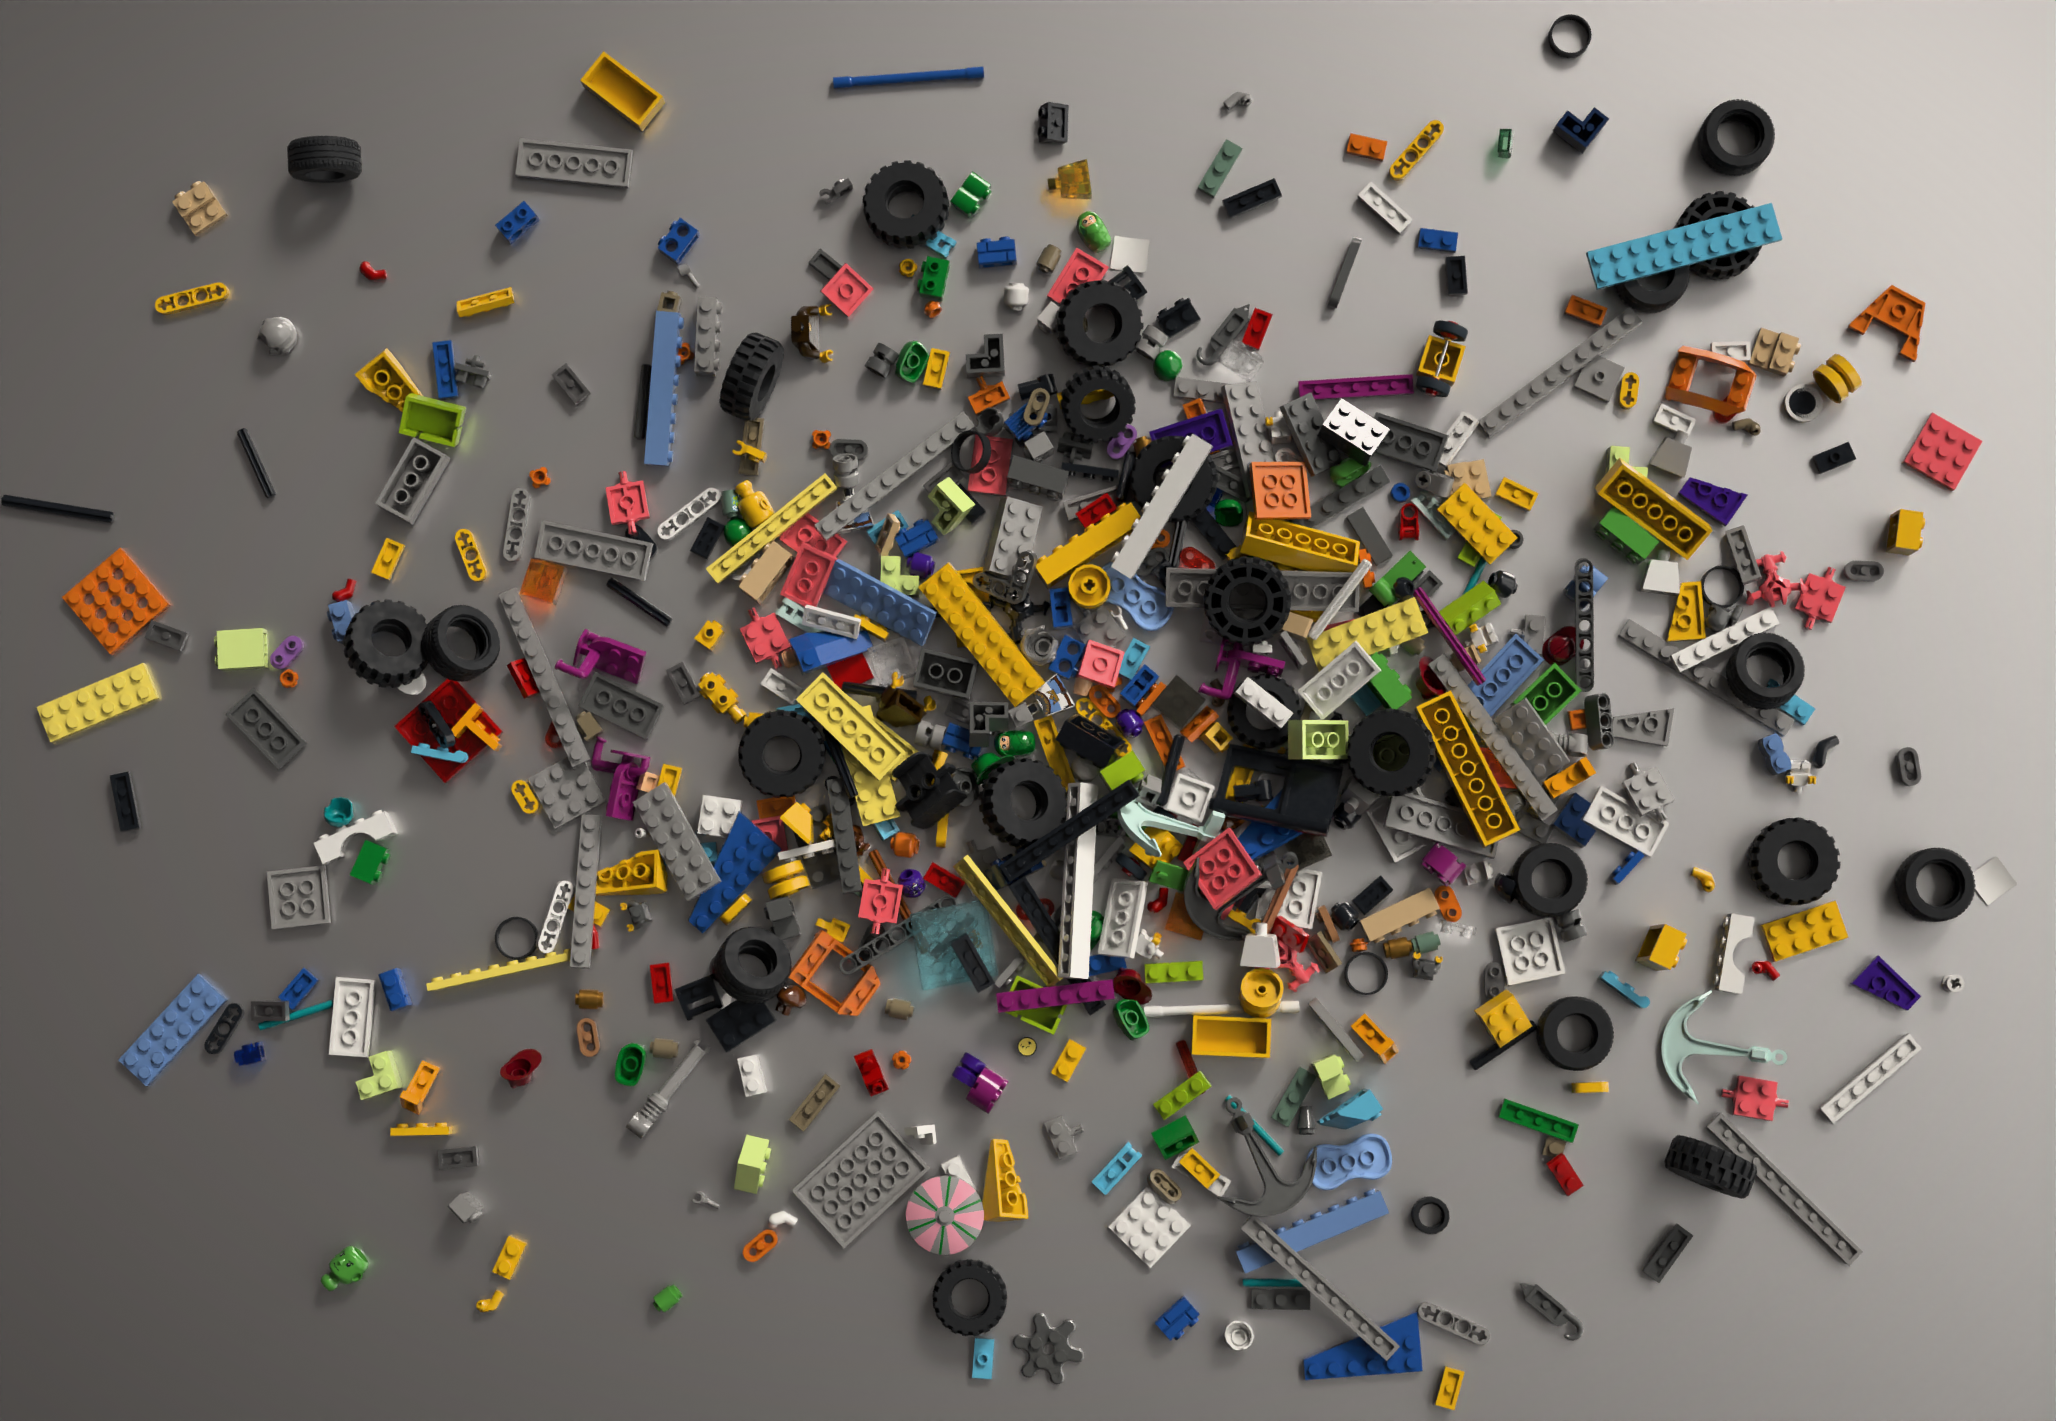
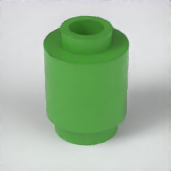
(667, 1298)

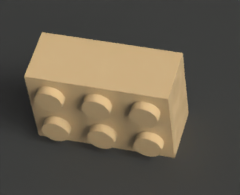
(766, 572)

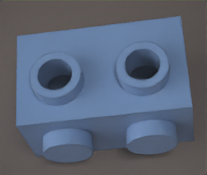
(341, 616)

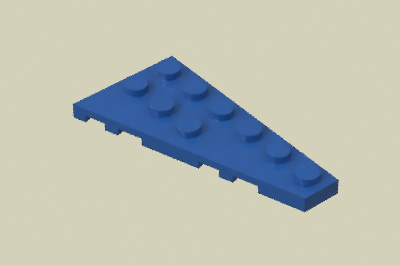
(1262, 839)
(737, 865)
(1360, 1359)

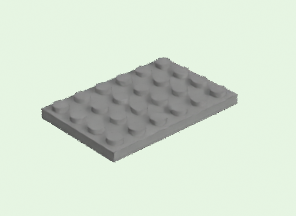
(861, 1179)

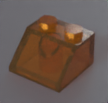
(543, 581)
(1180, 921)

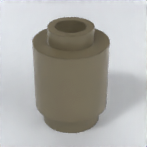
(1049, 259)
(1414, 646)
(899, 1008)
(664, 1048)

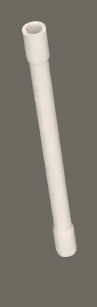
(1159, 1011)

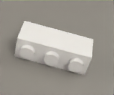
(1263, 703)

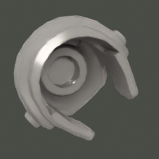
(278, 334)
(1038, 646)

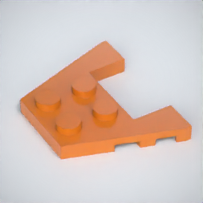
(1899, 312)

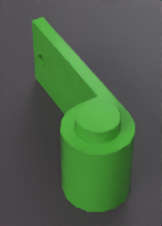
(1406, 567)
(1169, 875)

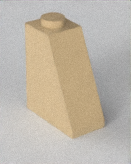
(1297, 626)

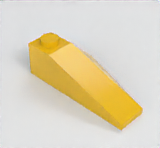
(387, 379)
(636, 876)
(1002, 1191)

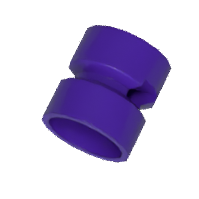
(969, 1069)

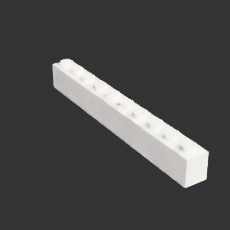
(1077, 889)

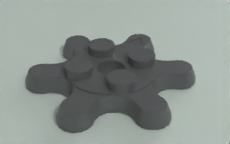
(1062, 1349)

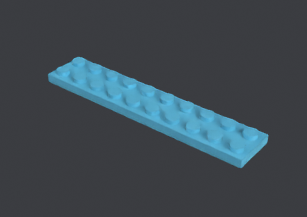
(1684, 246)

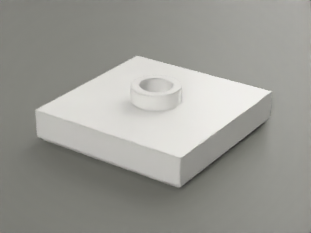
(1189, 798)

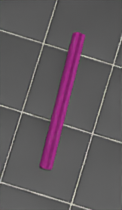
(1449, 636)

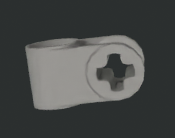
(1435, 482)

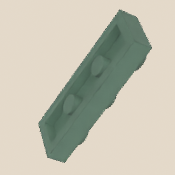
(1220, 168)
(1293, 1096)

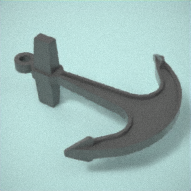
(1208, 918)
(1277, 1194)

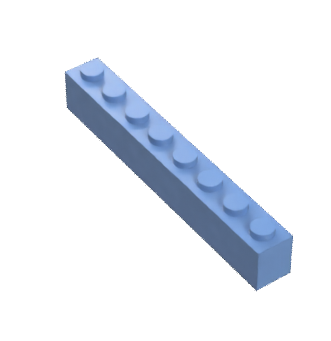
(662, 388)
(1318, 1228)

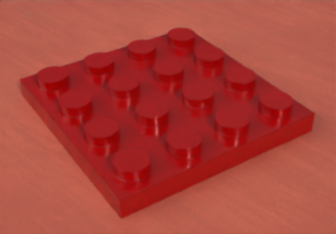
(452, 703)

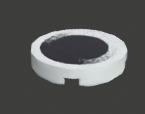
(1803, 403)

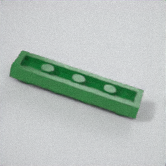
(1538, 1120)

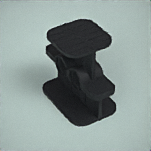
(934, 800)

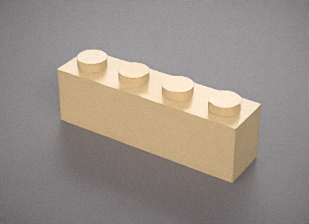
(1399, 914)

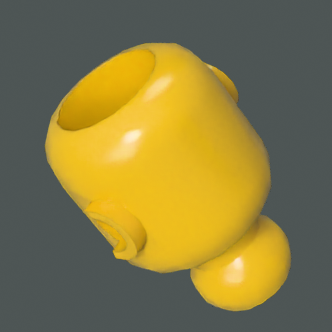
(754, 505)

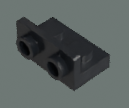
(1053, 123)
(1177, 318)

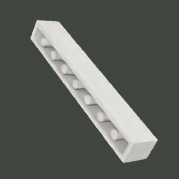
(1161, 506)

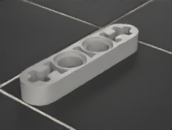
(519, 525)
(1335, 1029)
(1454, 1321)

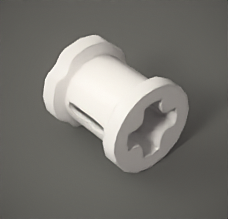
(1958, 980)

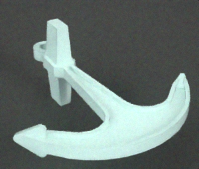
(1135, 816)
(1679, 1044)

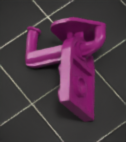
(607, 656)
(1235, 659)
(624, 781)

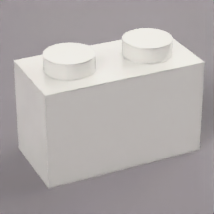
(752, 1075)

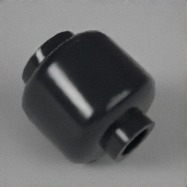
(1503, 583)
(1343, 819)
(1344, 916)

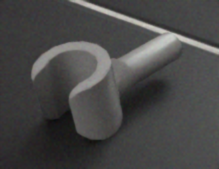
(685, 270)
(705, 1200)

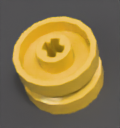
(1837, 378)
(1090, 575)
(785, 879)
(1261, 993)

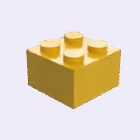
(1905, 532)
(1503, 1018)

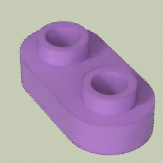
(1122, 443)
(288, 654)

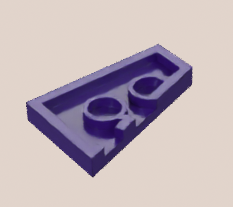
(1713, 500)
(1886, 984)

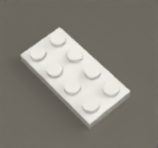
(1339, 680)
(1621, 821)
(1122, 918)
(352, 1017)

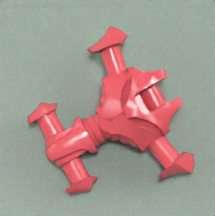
(1774, 587)
(1288, 960)

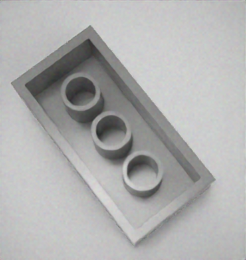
(413, 481)
(1011, 535)

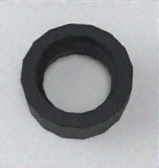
(1430, 1200)

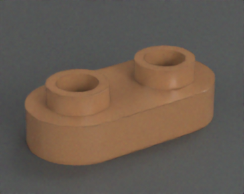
(1324, 917)
(588, 1037)

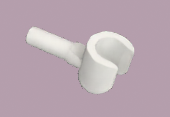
(1119, 617)

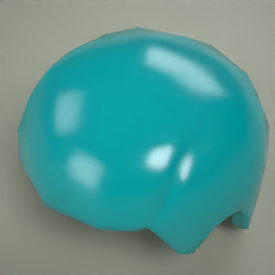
(339, 812)

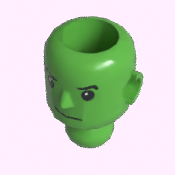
(345, 1268)

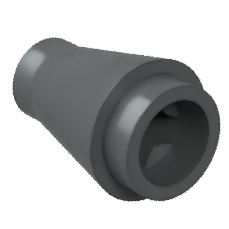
(1306, 1121)

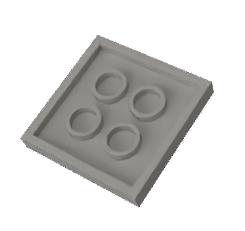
(566, 791)
(298, 897)

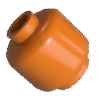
(905, 844)

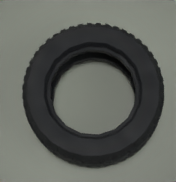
(1745, 112)
(1779, 650)
(443, 658)
(1963, 884)

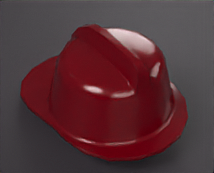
(1560, 646)
(1427, 681)
(1130, 986)
(520, 1067)

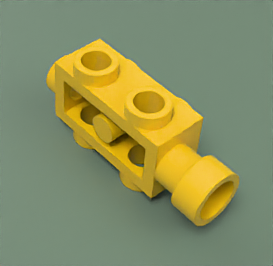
(717, 693)

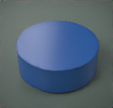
(1400, 492)

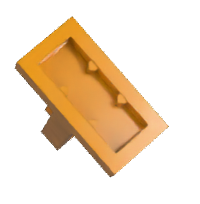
(477, 727)
(1569, 777)
(1375, 1038)
(419, 1087)

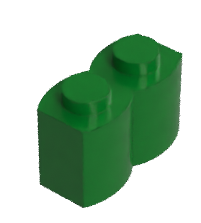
(971, 194)

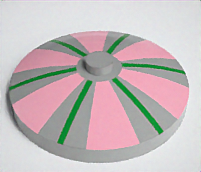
(944, 1215)

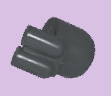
(1719, 617)
(1515, 801)

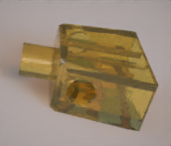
(1072, 181)

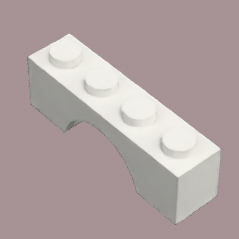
(333, 847)
(1729, 977)

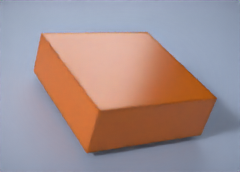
(1577, 719)

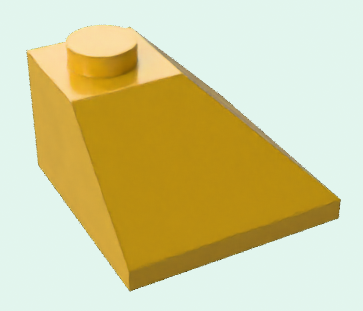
(800, 821)

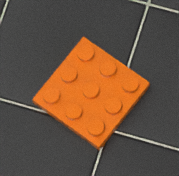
(1279, 490)

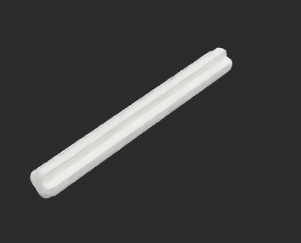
(1339, 599)

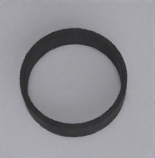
(1569, 17)
(955, 452)
(1735, 572)
(498, 932)
(1385, 969)

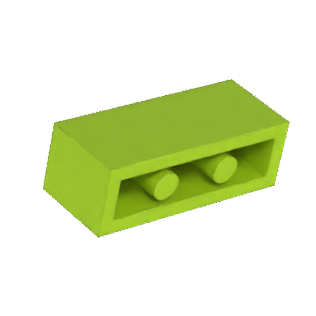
(1470, 607)

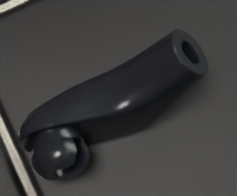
(1821, 751)

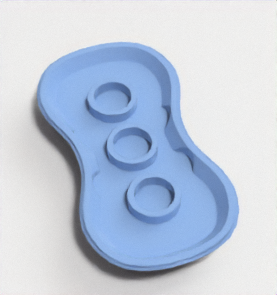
(1142, 601)
(1364, 1158)

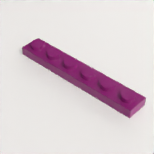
(1358, 387)
(1055, 995)

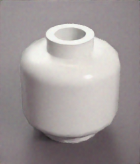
(1016, 296)

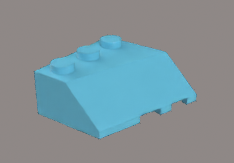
(1354, 1111)

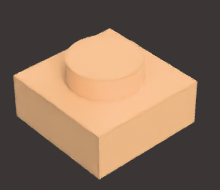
(647, 782)

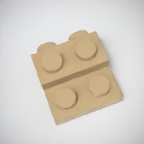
(199, 207)
(1774, 352)
(1472, 474)

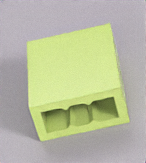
(241, 649)

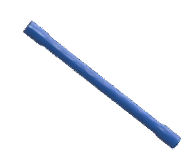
(968, 73)

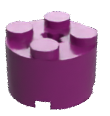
(1443, 864)
(986, 1090)

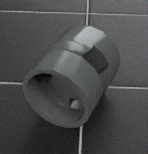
(877, 364)
(1571, 925)

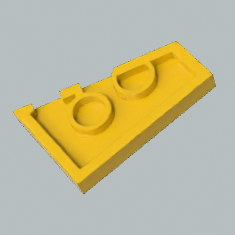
(1688, 614)

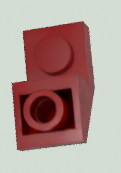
(871, 1072)

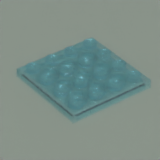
(938, 927)

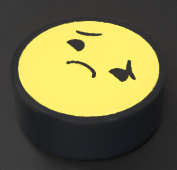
(1027, 1046)

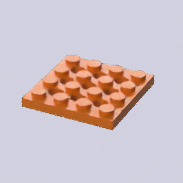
(103, 600)

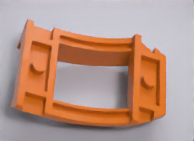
(1683, 374)
(813, 958)

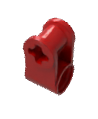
(1408, 527)

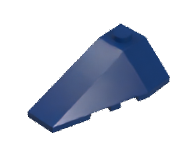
(826, 648)

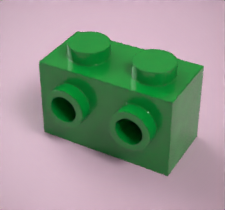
(934, 278)
(370, 862)
(1175, 1136)

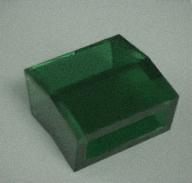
(1505, 133)

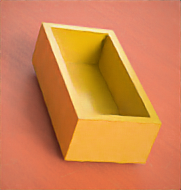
(622, 91)
(1661, 947)
(1231, 1036)

